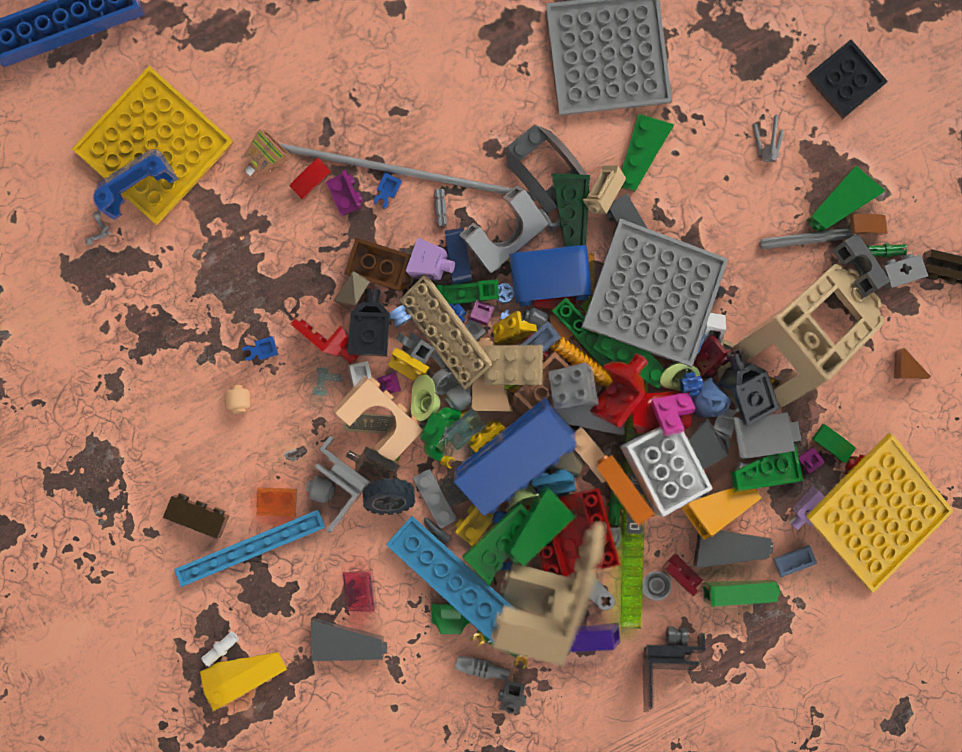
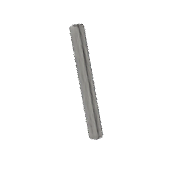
(806, 238)

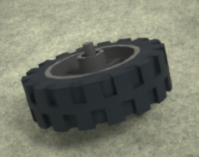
(388, 496)

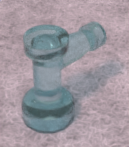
(322, 376)

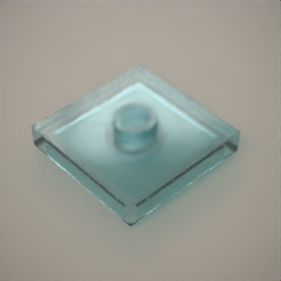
(464, 429)

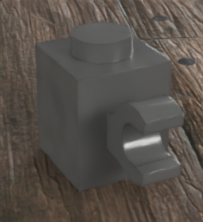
(416, 347)

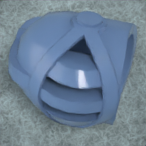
(711, 400)

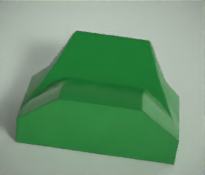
(448, 619)

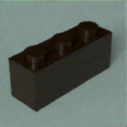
(196, 515)

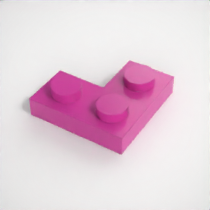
(668, 410)

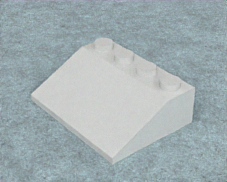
(666, 470)

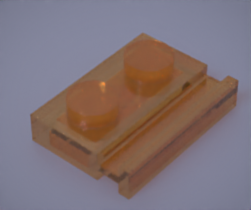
(276, 502)

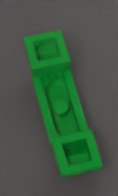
(470, 292)

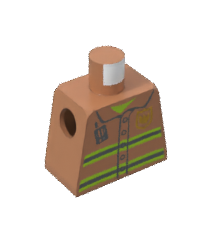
(265, 154)

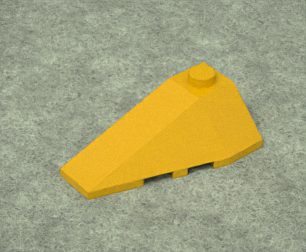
(233, 678)

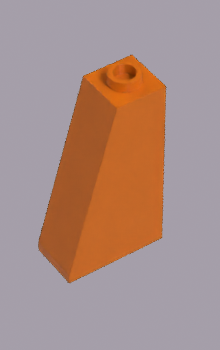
(624, 489)

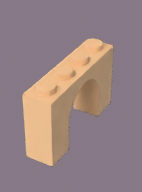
(367, 394)

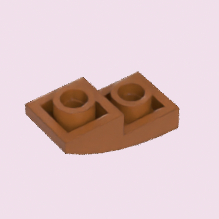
(868, 224)

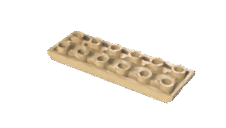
(446, 332)

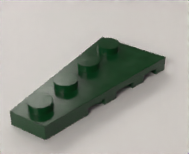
(572, 211)

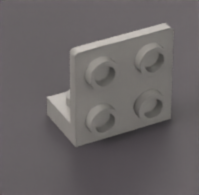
(573, 386)

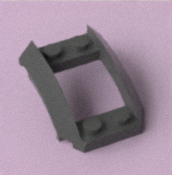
(526, 144)

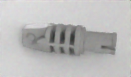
(481, 668)

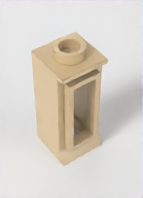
(605, 189)

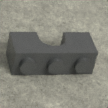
(870, 272)

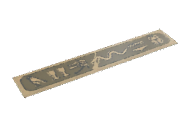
(375, 424)

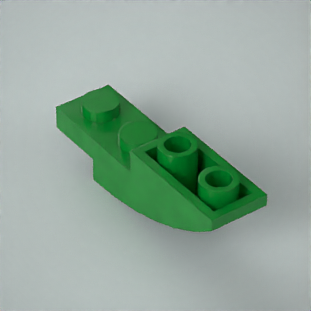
(573, 321)

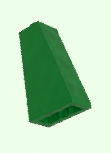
(847, 196)
(539, 526)
(740, 592)

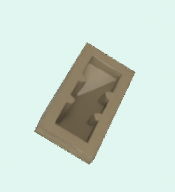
(351, 291)
(571, 462)

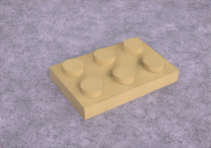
(514, 365)

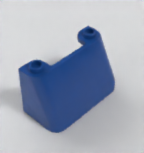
(108, 191)
(551, 274)

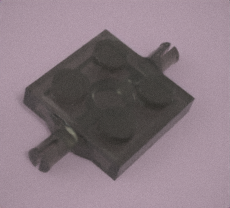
(374, 465)

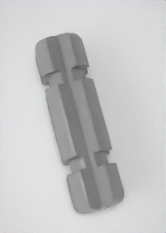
(440, 207)

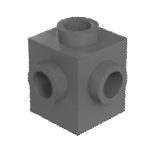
(512, 697)

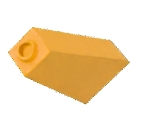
(718, 510)

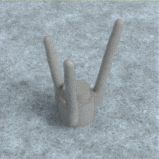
(770, 152)

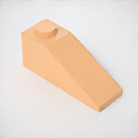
(588, 452)

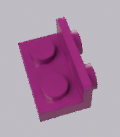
(344, 194)

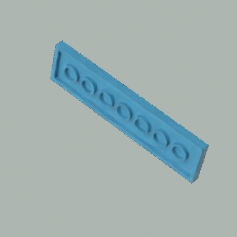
(448, 575)

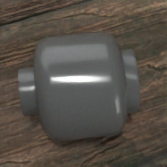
(535, 316)

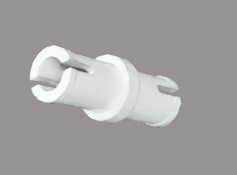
(220, 648)

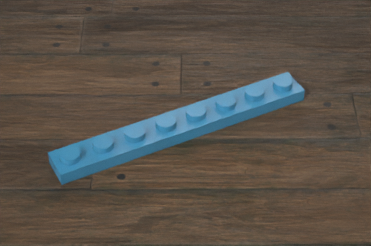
(250, 548)

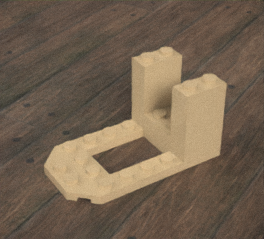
(805, 342)
(554, 596)

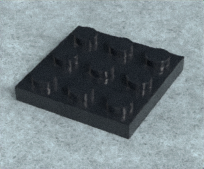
(847, 78)

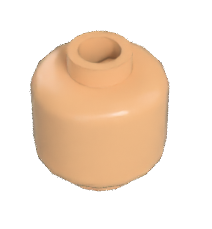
(237, 399)

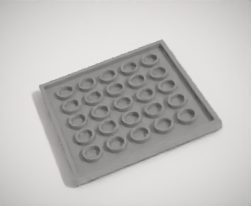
(608, 55)
(655, 293)

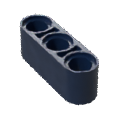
(458, 253)

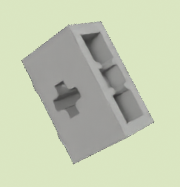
(913, 268)

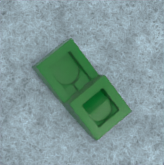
(834, 443)

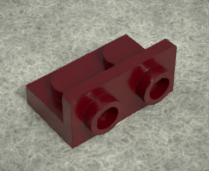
(711, 357)
(683, 574)

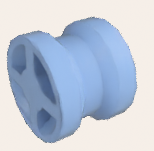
(504, 290)
(399, 316)

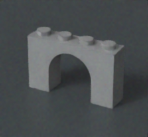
(528, 224)

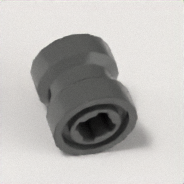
(677, 636)

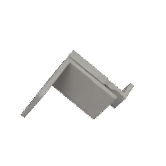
(767, 436)
(344, 477)

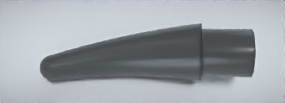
(437, 531)

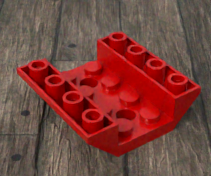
(562, 551)

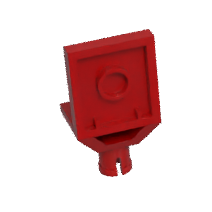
(335, 346)
(623, 392)

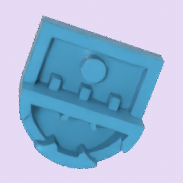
(560, 483)

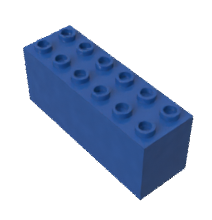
(515, 457)

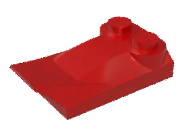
(645, 418)

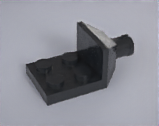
(369, 327)
(750, 387)

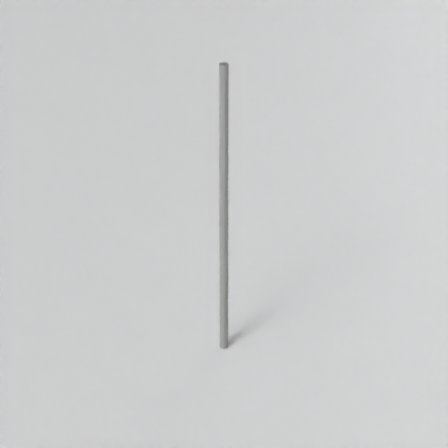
(399, 170)

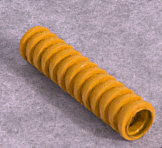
(576, 357)

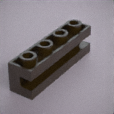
(943, 266)

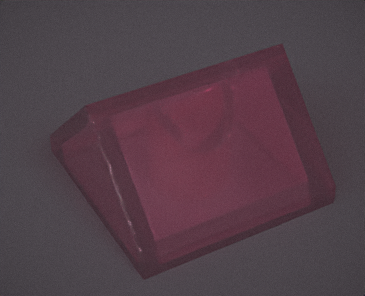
(360, 590)

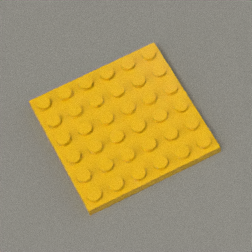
(158, 118)
(880, 513)

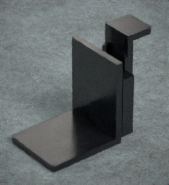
(668, 658)

